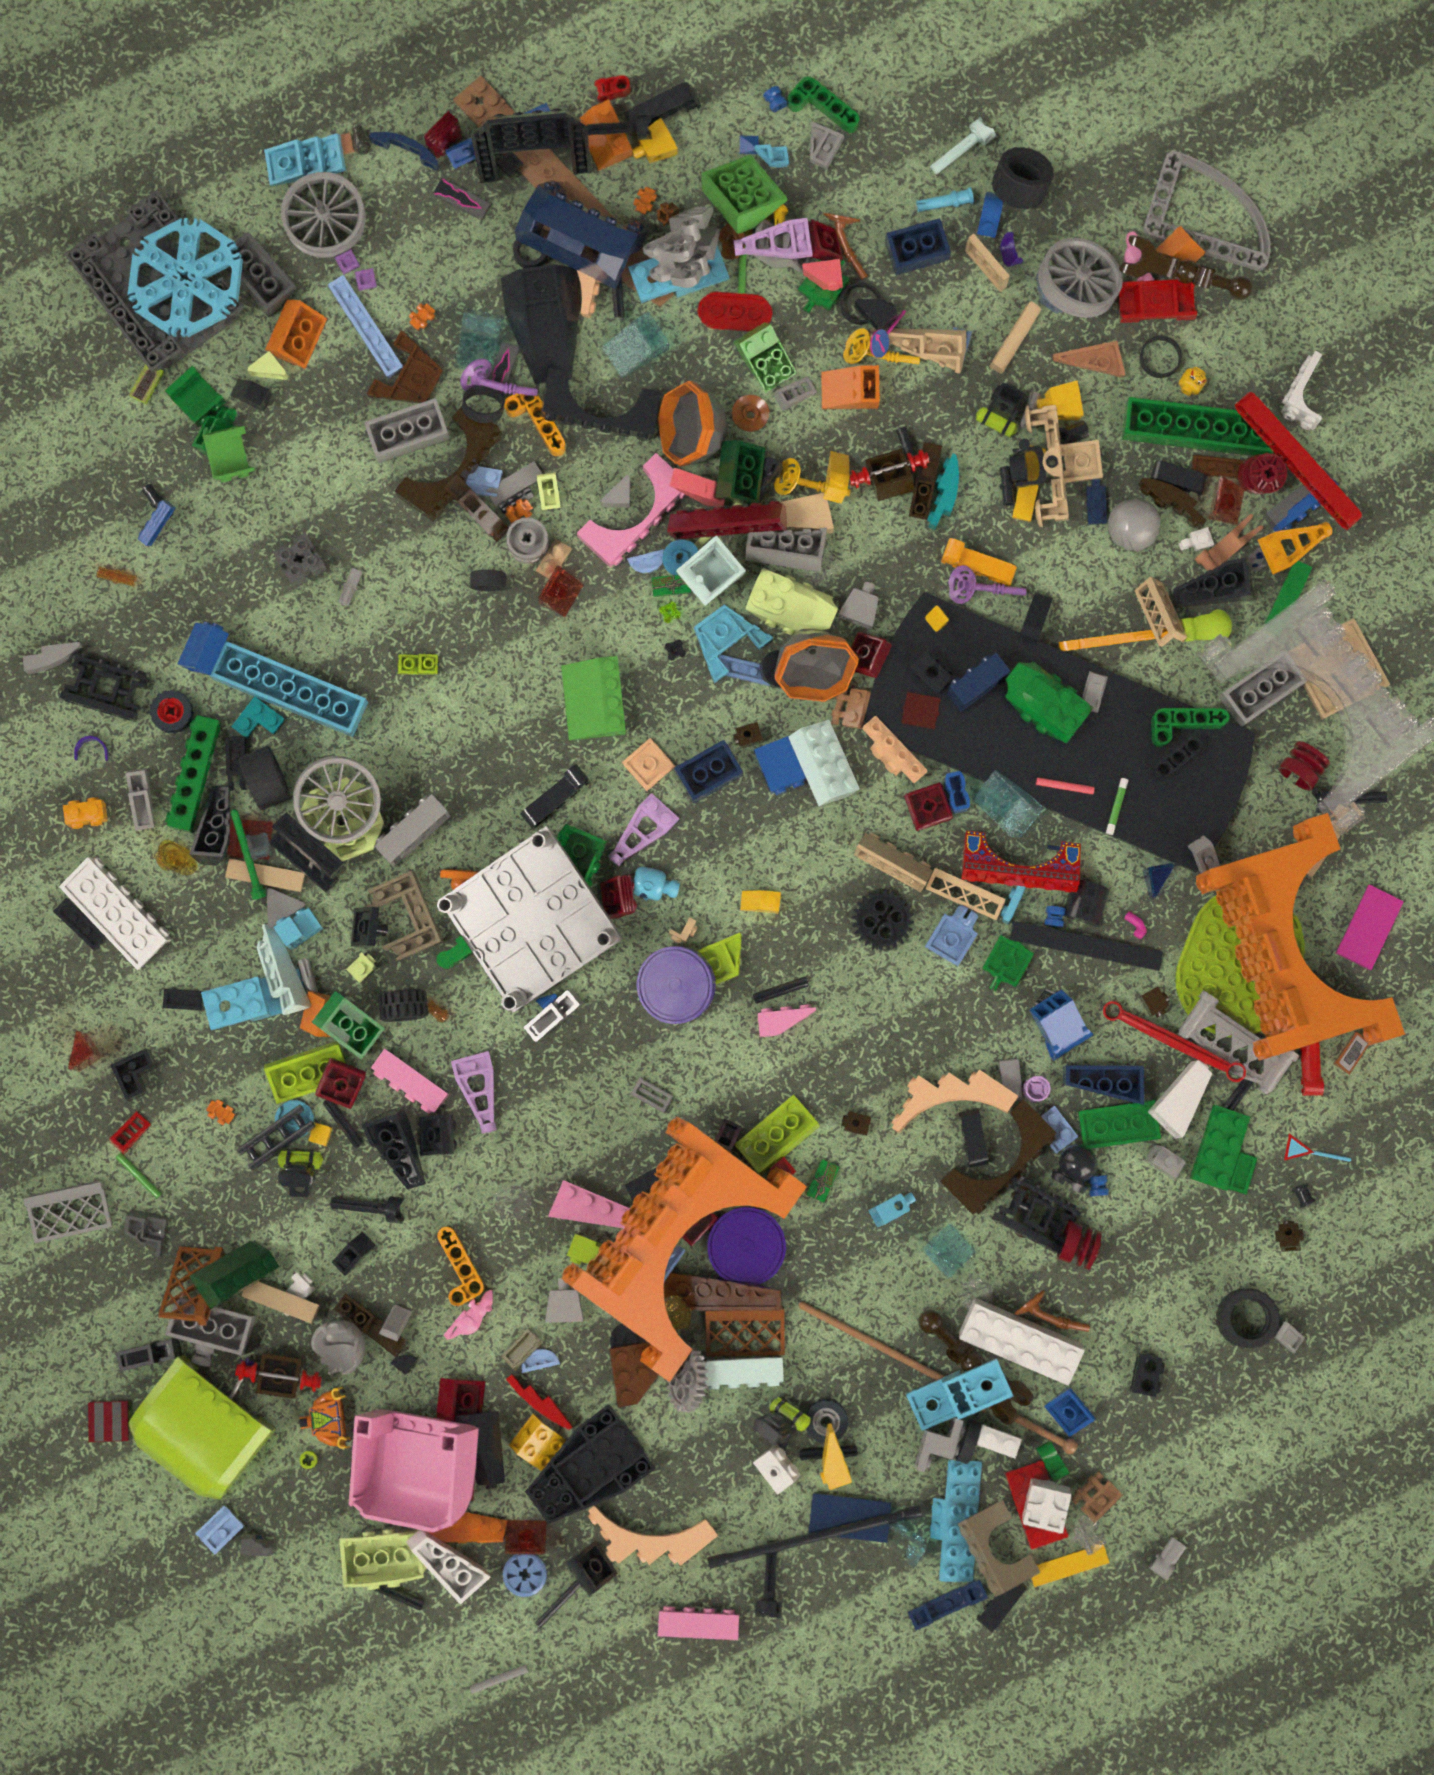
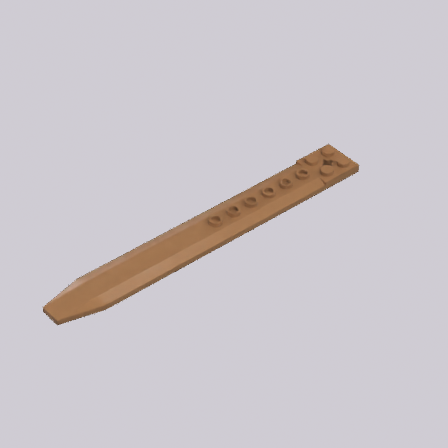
(542, 164)

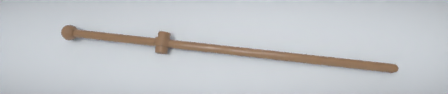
(1069, 1445)

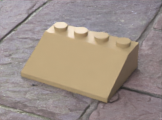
(893, 862)

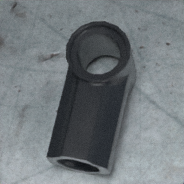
(1074, 432)

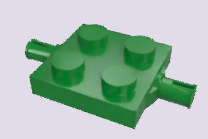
(819, 296)
(1007, 962)

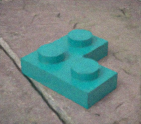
(255, 714)

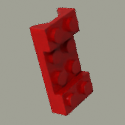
(1156, 300)
(1018, 1483)

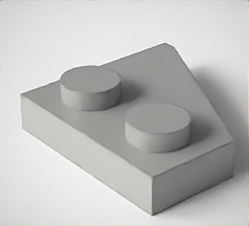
(824, 144)

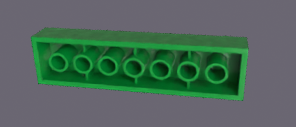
(1190, 427)

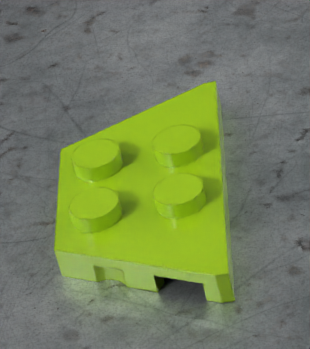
(724, 957)

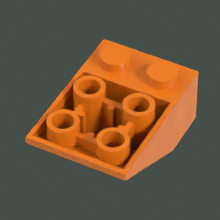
(851, 388)

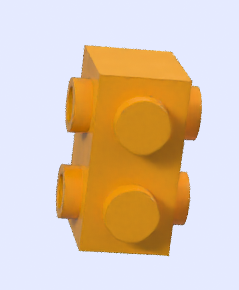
(85, 813)

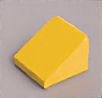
(937, 618)
(320, 1134)

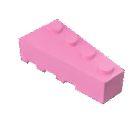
(584, 1206)

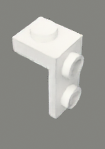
(301, 1287)

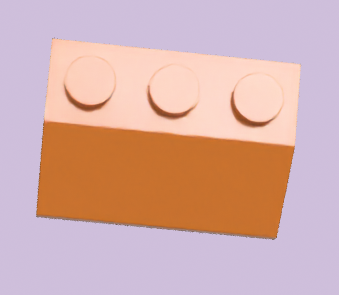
(606, 148)
(296, 333)

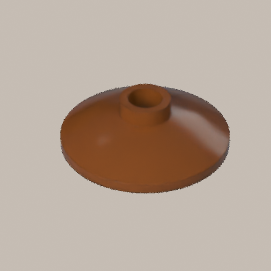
(727, 239)
(752, 404)

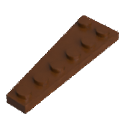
(721, 1295)

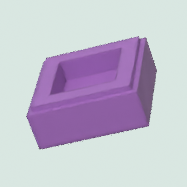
(347, 262)
(365, 279)

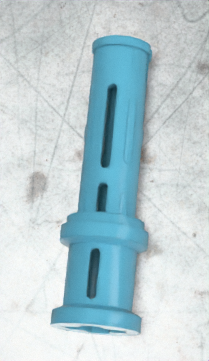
(954, 198)

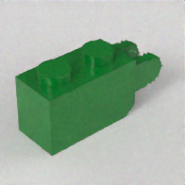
(223, 420)

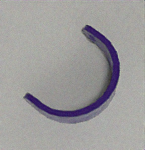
(1008, 250)
(89, 738)

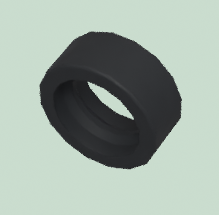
(524, 263)
(488, 580)

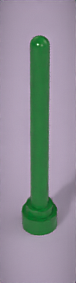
(258, 890)

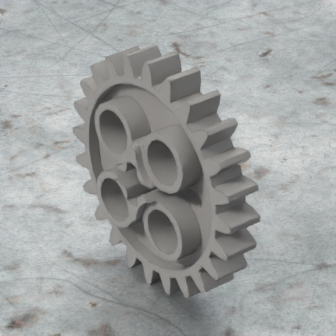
(689, 1383)

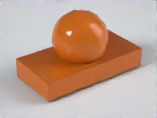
(458, 876)

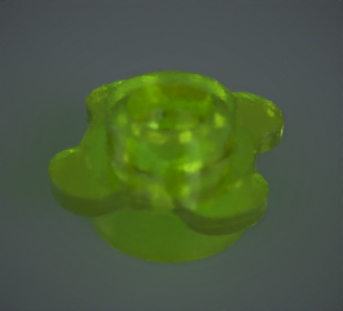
(669, 607)

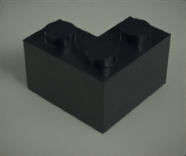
(129, 1072)

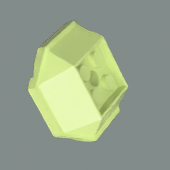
(358, 846)

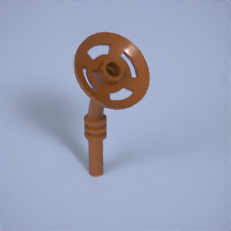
(840, 223)
(1061, 1322)

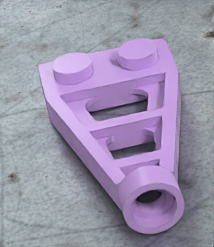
(799, 237)
(658, 813)
(472, 1066)

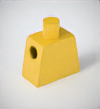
(659, 147)
(1066, 399)

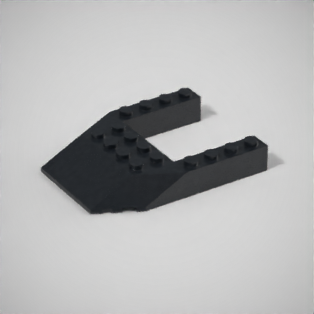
(530, 132)

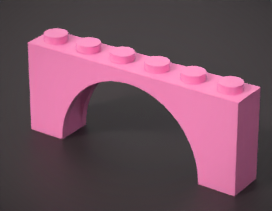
(612, 544)

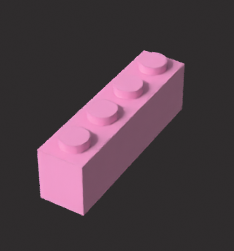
(410, 1081)
(698, 1624)

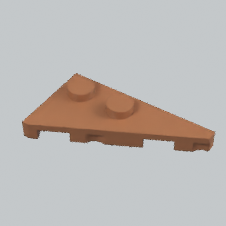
(1099, 358)

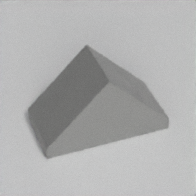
(618, 496)

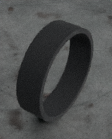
(855, 285)
(1172, 342)
(483, 417)
(969, 1441)

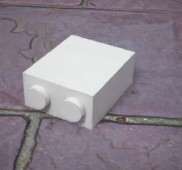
(999, 1441)

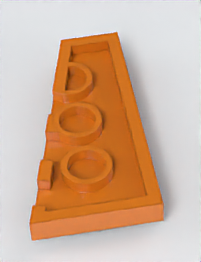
(473, 1529)

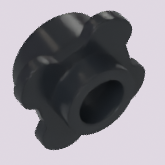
(675, 645)

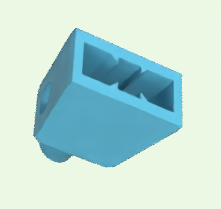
(887, 1212)

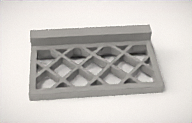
(65, 1194)

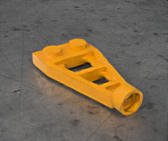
(1275, 553)

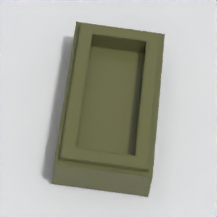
(521, 1349)

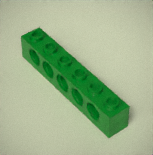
(197, 784)

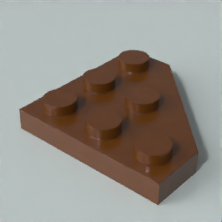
(629, 1374)

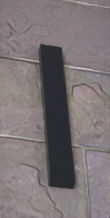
(1085, 946)

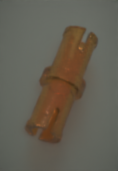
(116, 576)

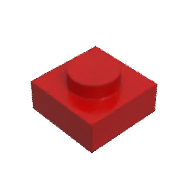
(784, 1165)

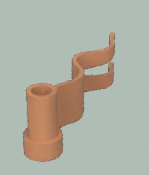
(1227, 546)

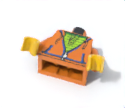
(327, 1419)

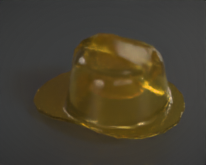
(175, 858)

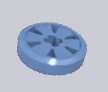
(514, 1581)

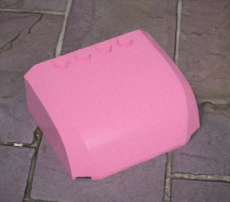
(412, 1469)

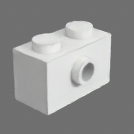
(777, 1468)

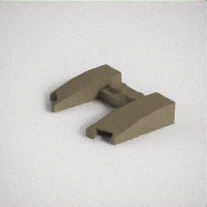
(409, 889)

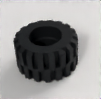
(403, 1005)

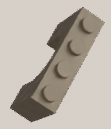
(998, 1575)

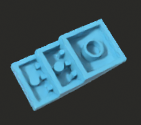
(297, 159)

